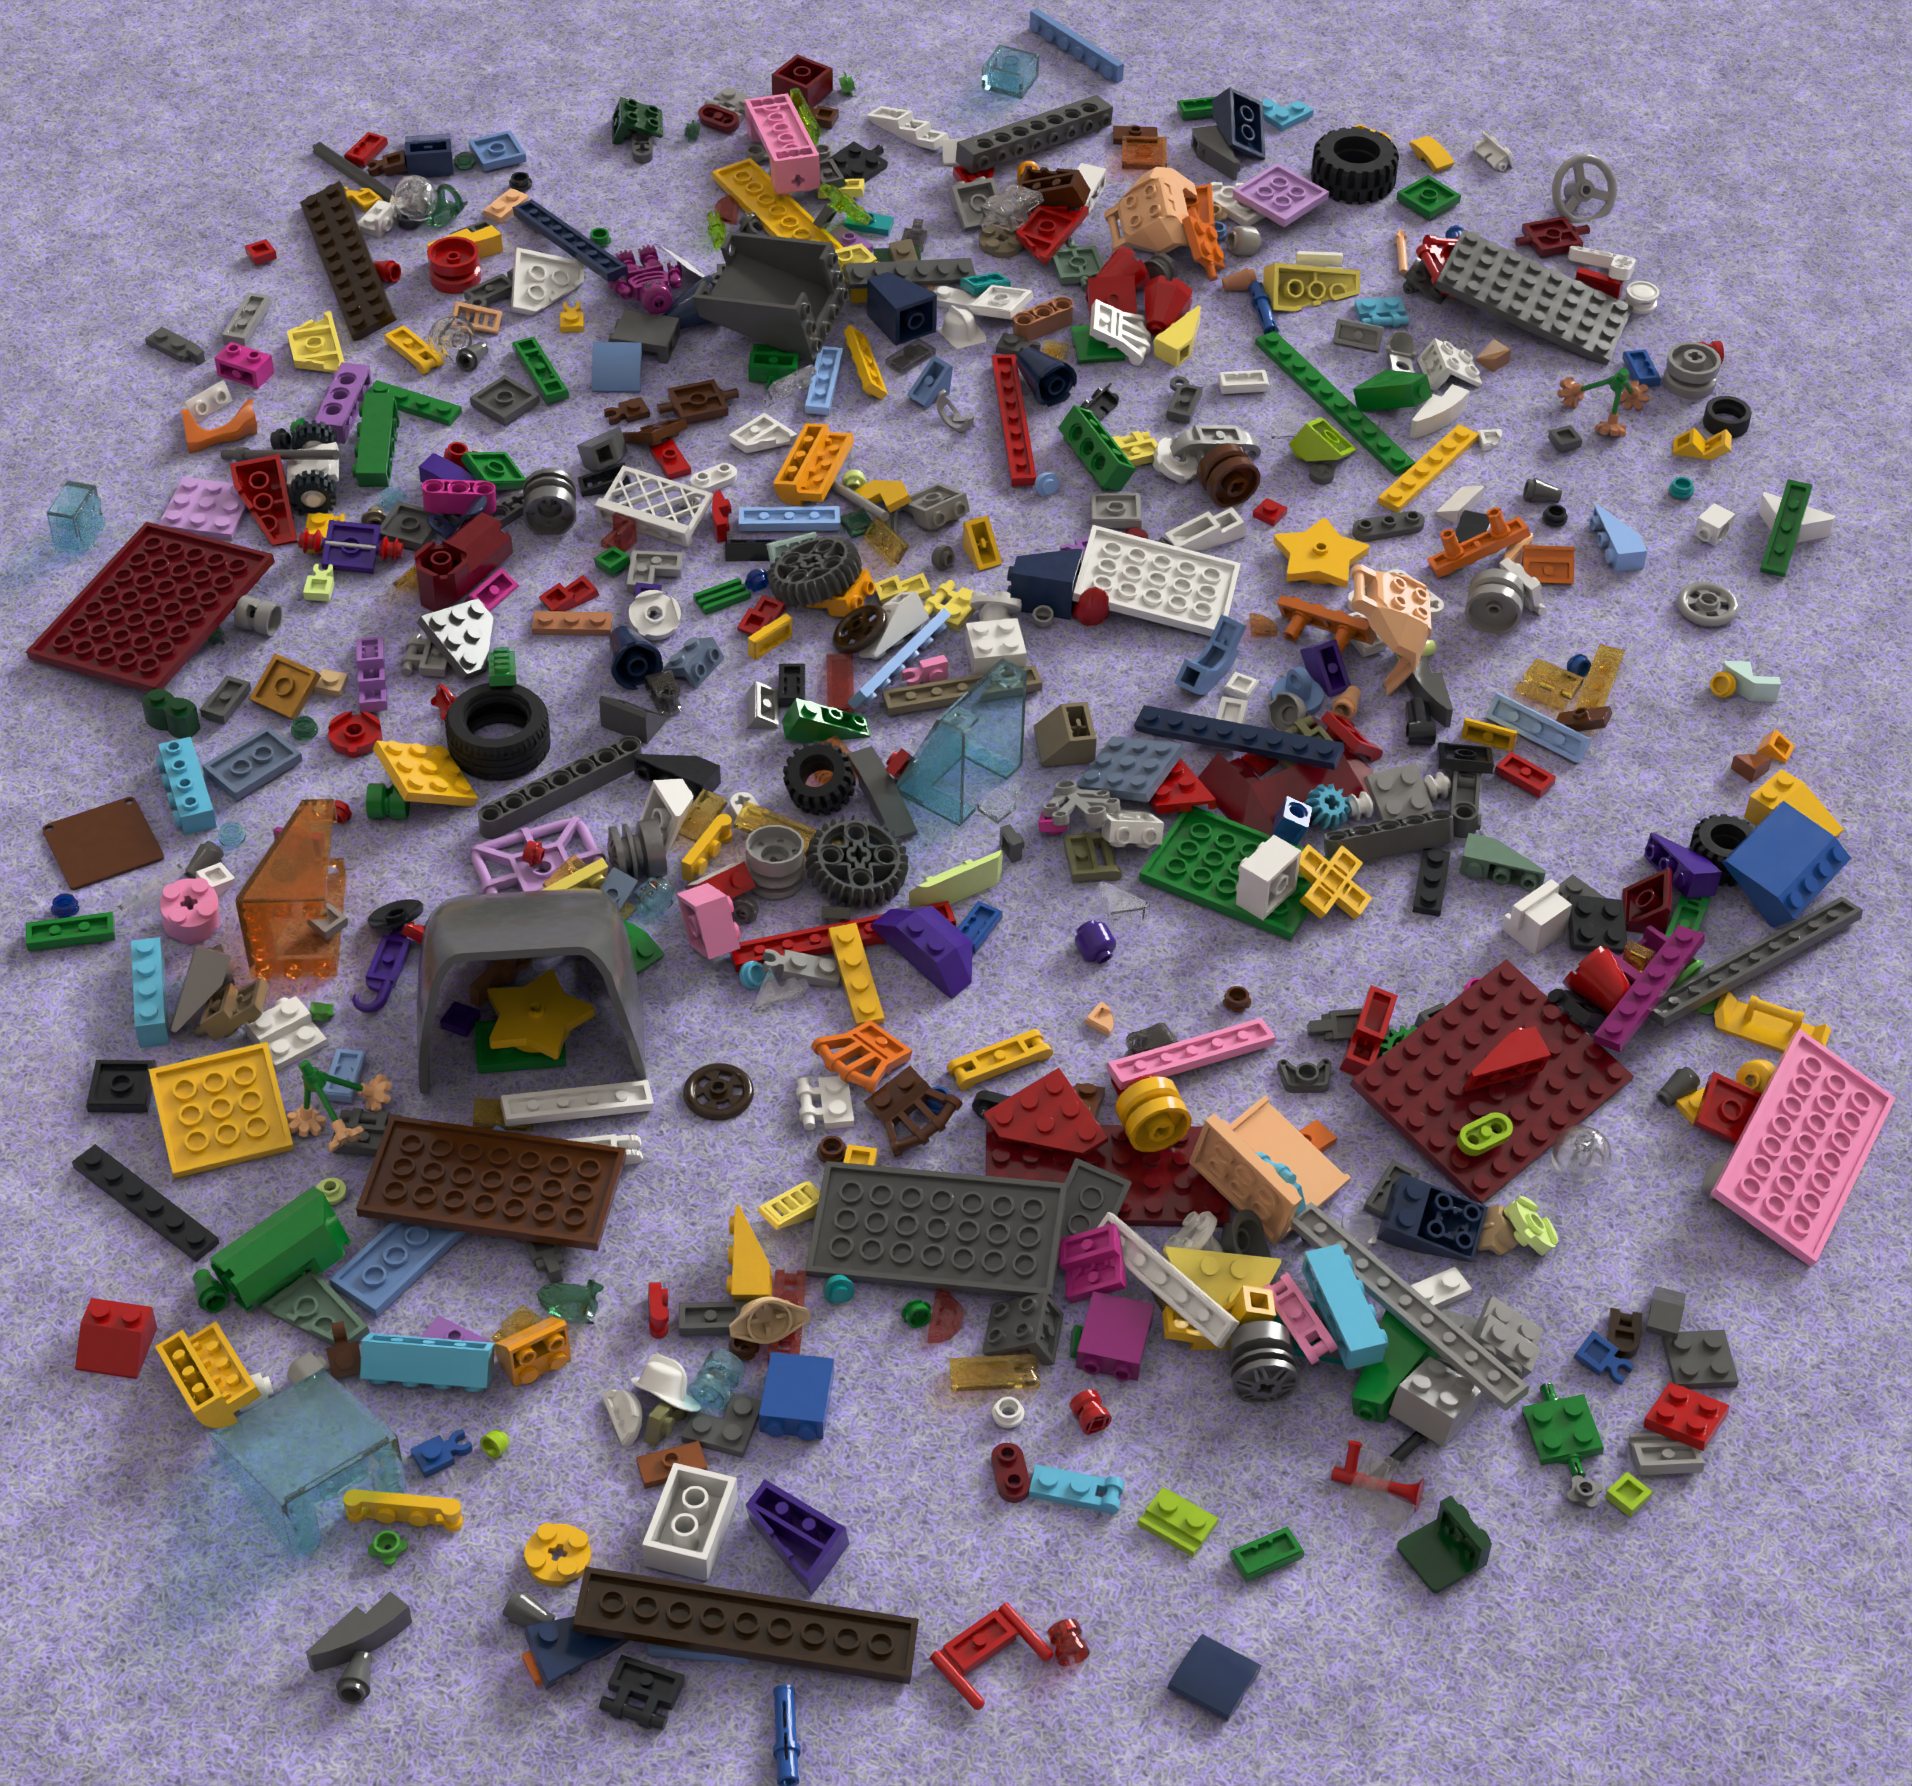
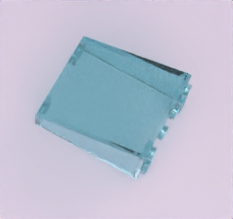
(978, 727)
(305, 1452)

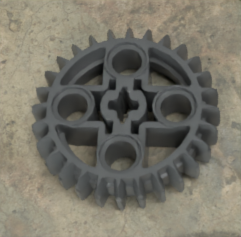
(814, 571)
(852, 859)

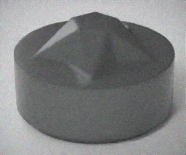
(1321, 473)

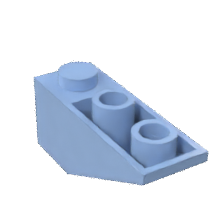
(1621, 543)

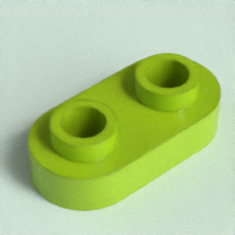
(1482, 1136)

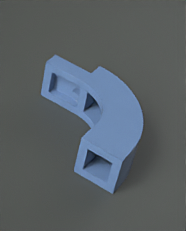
(1215, 660)

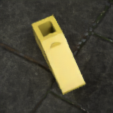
(1177, 341)

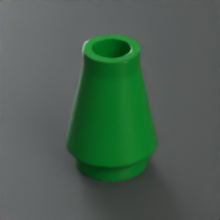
(210, 1293)

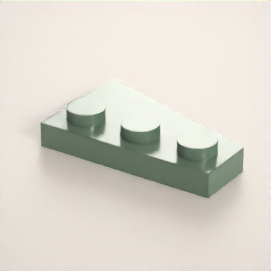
(313, 1307)

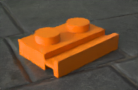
(1549, 563)

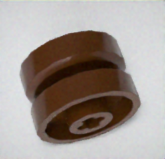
(1228, 475)

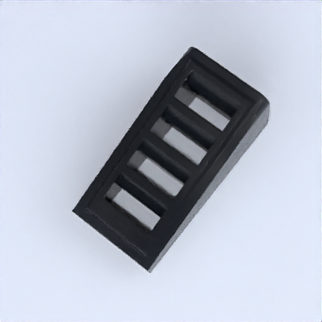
(601, 475)

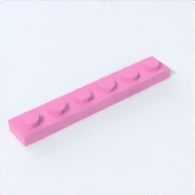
(1193, 1052)

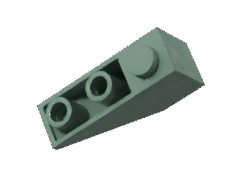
(1497, 862)

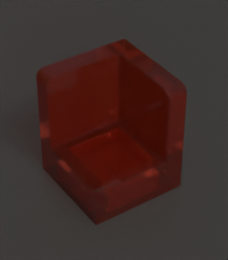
(623, 533)

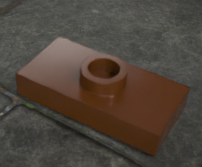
(1134, 130)
(1586, 719)

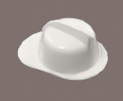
(960, 328)
(667, 1381)

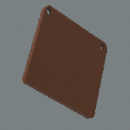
(102, 843)

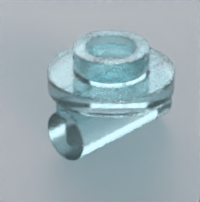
(391, 496)

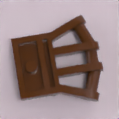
(903, 1096)

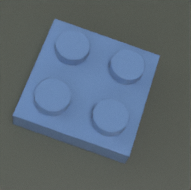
(497, 150)

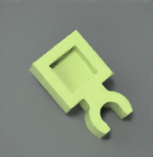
(320, 585)

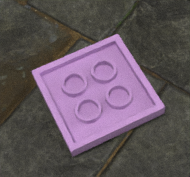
(1280, 194)
(205, 509)

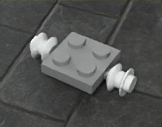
(1398, 793)

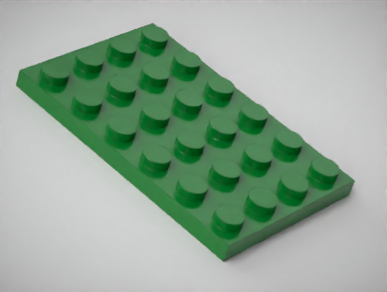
(1202, 863)

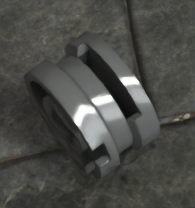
(1161, 265)

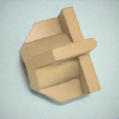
(1497, 1232)

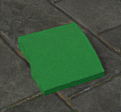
(1091, 350)

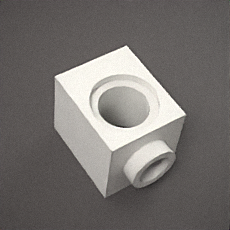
(1714, 524)

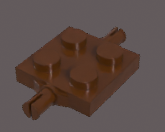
(698, 401)

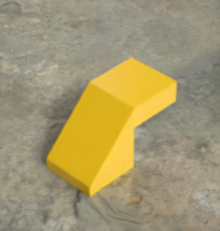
(1694, 445)

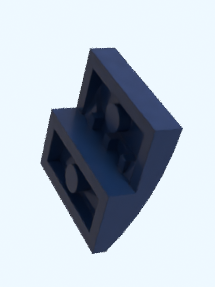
(1214, 1677)

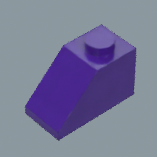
(1326, 667)

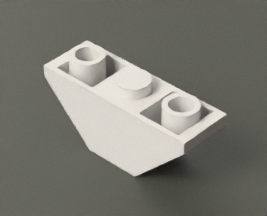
(1815, 523)

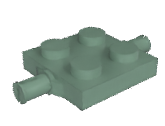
(1076, 263)

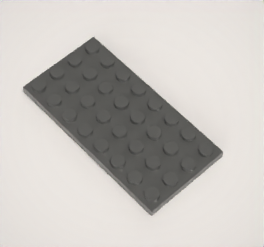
(1534, 297)
(937, 1229)

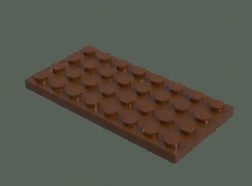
(492, 1182)

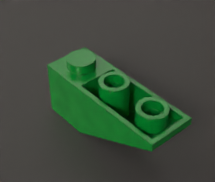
(814, 722)

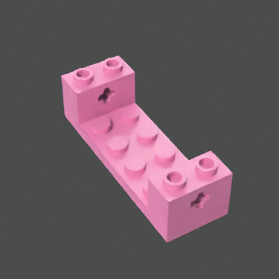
(786, 141)

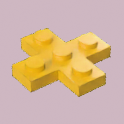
(1332, 882)

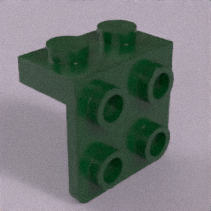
(1446, 1547)

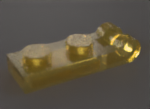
(994, 1373)

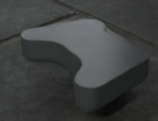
(1305, 1077)

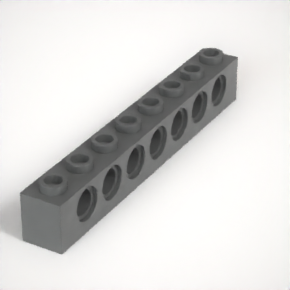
(1033, 134)

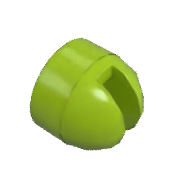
(494, 1443)

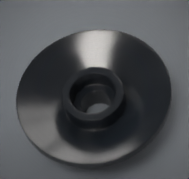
(395, 914)

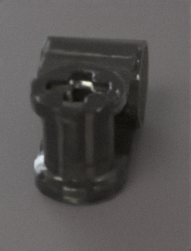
(664, 692)
(1149, 1039)

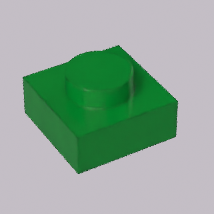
(612, 560)

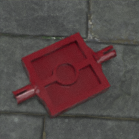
(1551, 236)

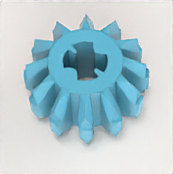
(1328, 807)

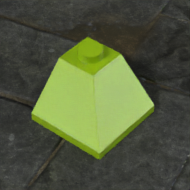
(1320, 442)

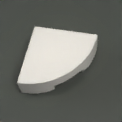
(1489, 438)

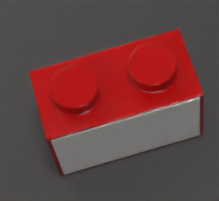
(730, 880)

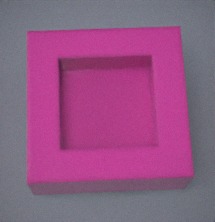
(1046, 825)

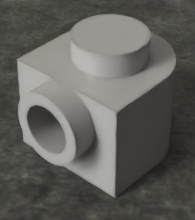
(306, 1366)

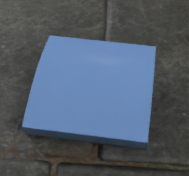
(616, 367)

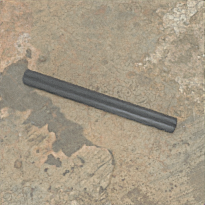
(351, 171)

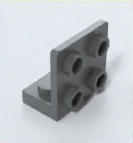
(1023, 1324)

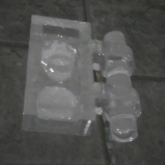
(789, 385)

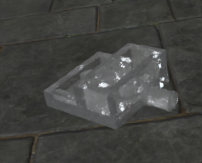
(1009, 207)

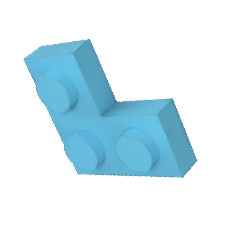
(1287, 116)

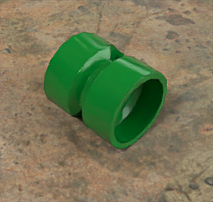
(385, 801)

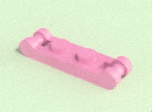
(1301, 1319)

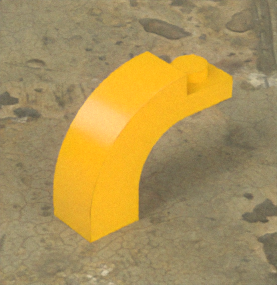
(1248, 1306)

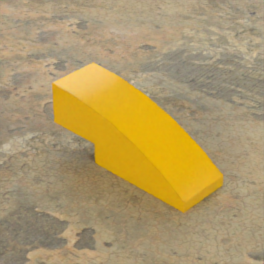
(487, 239)

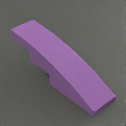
(371, 674)

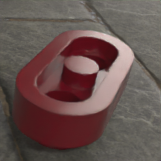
(718, 118)
(1009, 1470)

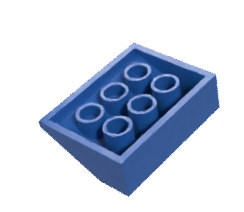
(1785, 863)

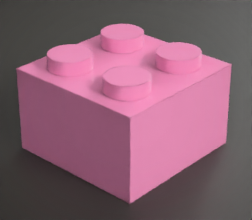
(709, 920)

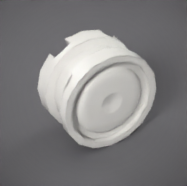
(1642, 297)

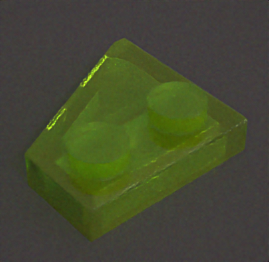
(805, 114)

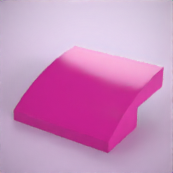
(1093, 1263)

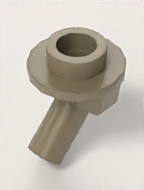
(374, 516)

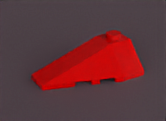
(265, 493)

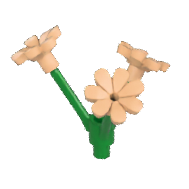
(308, 1119)

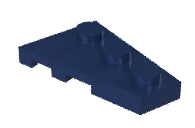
(564, 1652)

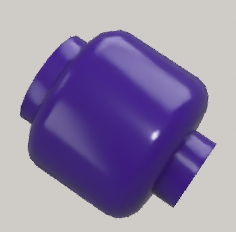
(1095, 942)

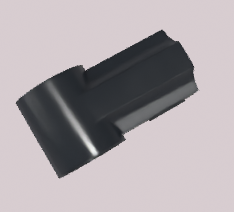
(1419, 724)

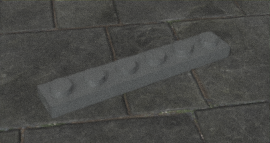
(916, 271)

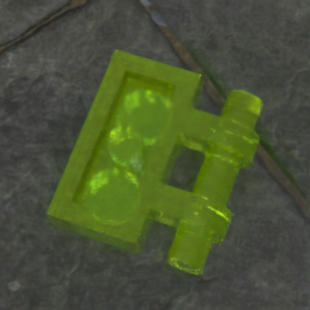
(845, 203)

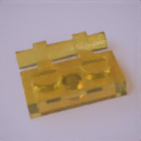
(1553, 679)

